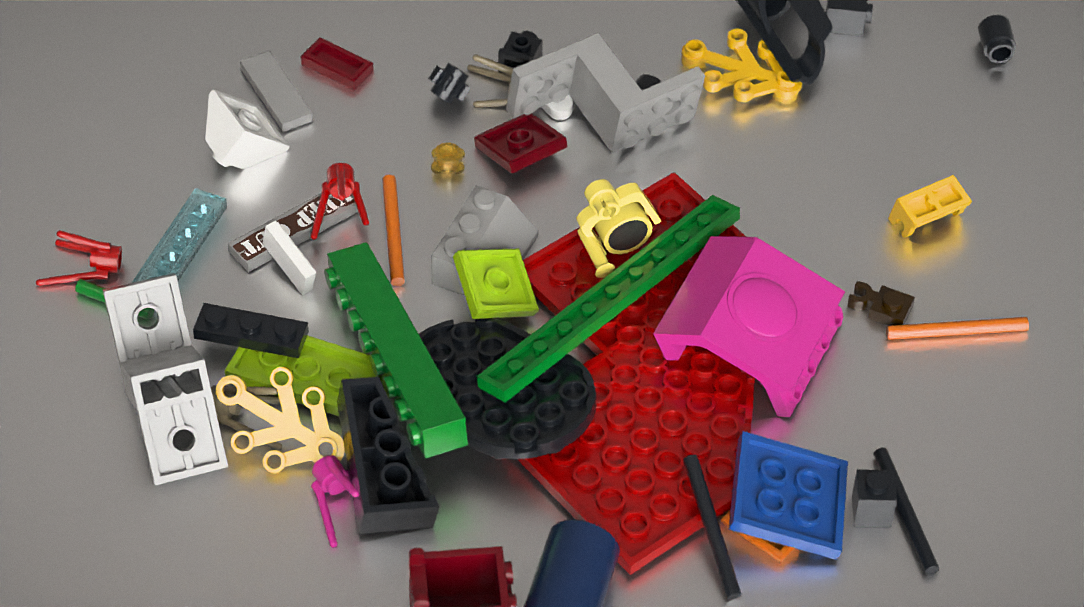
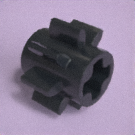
(449, 83)

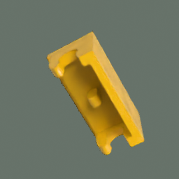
(929, 204)

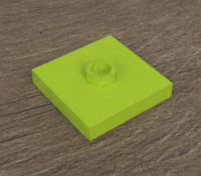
(495, 283)

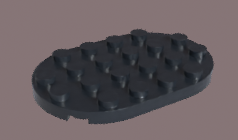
(535, 420)

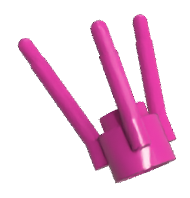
(334, 479)

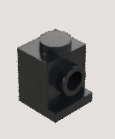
(520, 48)

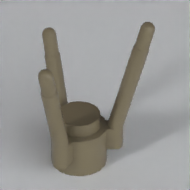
(493, 74)
(225, 411)

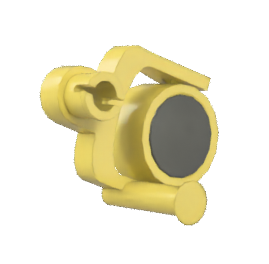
(617, 219)

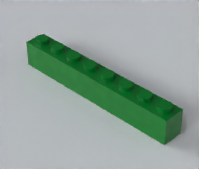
(396, 351)

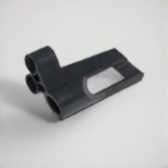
(809, 65)

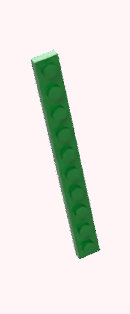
(607, 299)

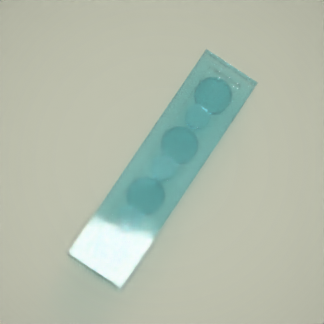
(184, 236)

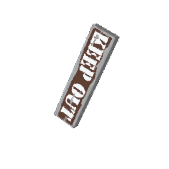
(297, 224)

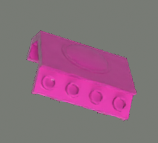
(755, 314)

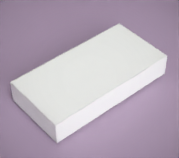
(289, 257)

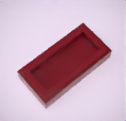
(337, 63)

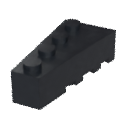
(381, 462)

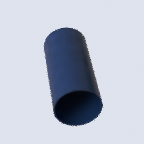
(574, 566)

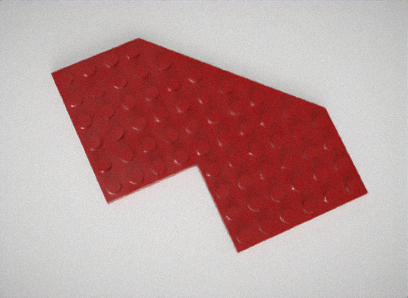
(649, 409)

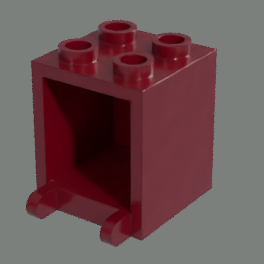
(460, 578)

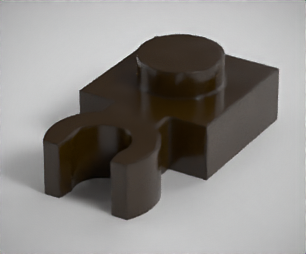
(885, 306)

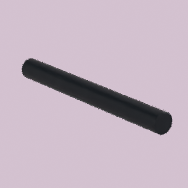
(908, 516)
(712, 527)

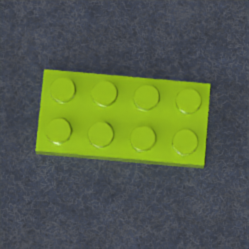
(318, 365)

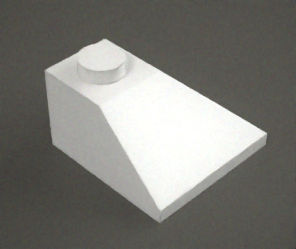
(240, 132)

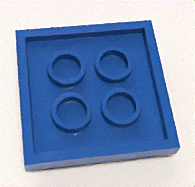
(789, 495)

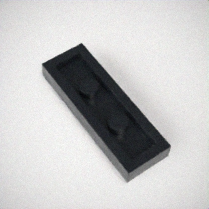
(251, 330)

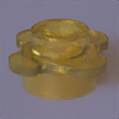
(447, 159)

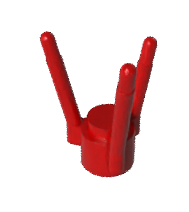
(340, 185)
(103, 257)

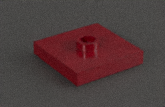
(520, 142)

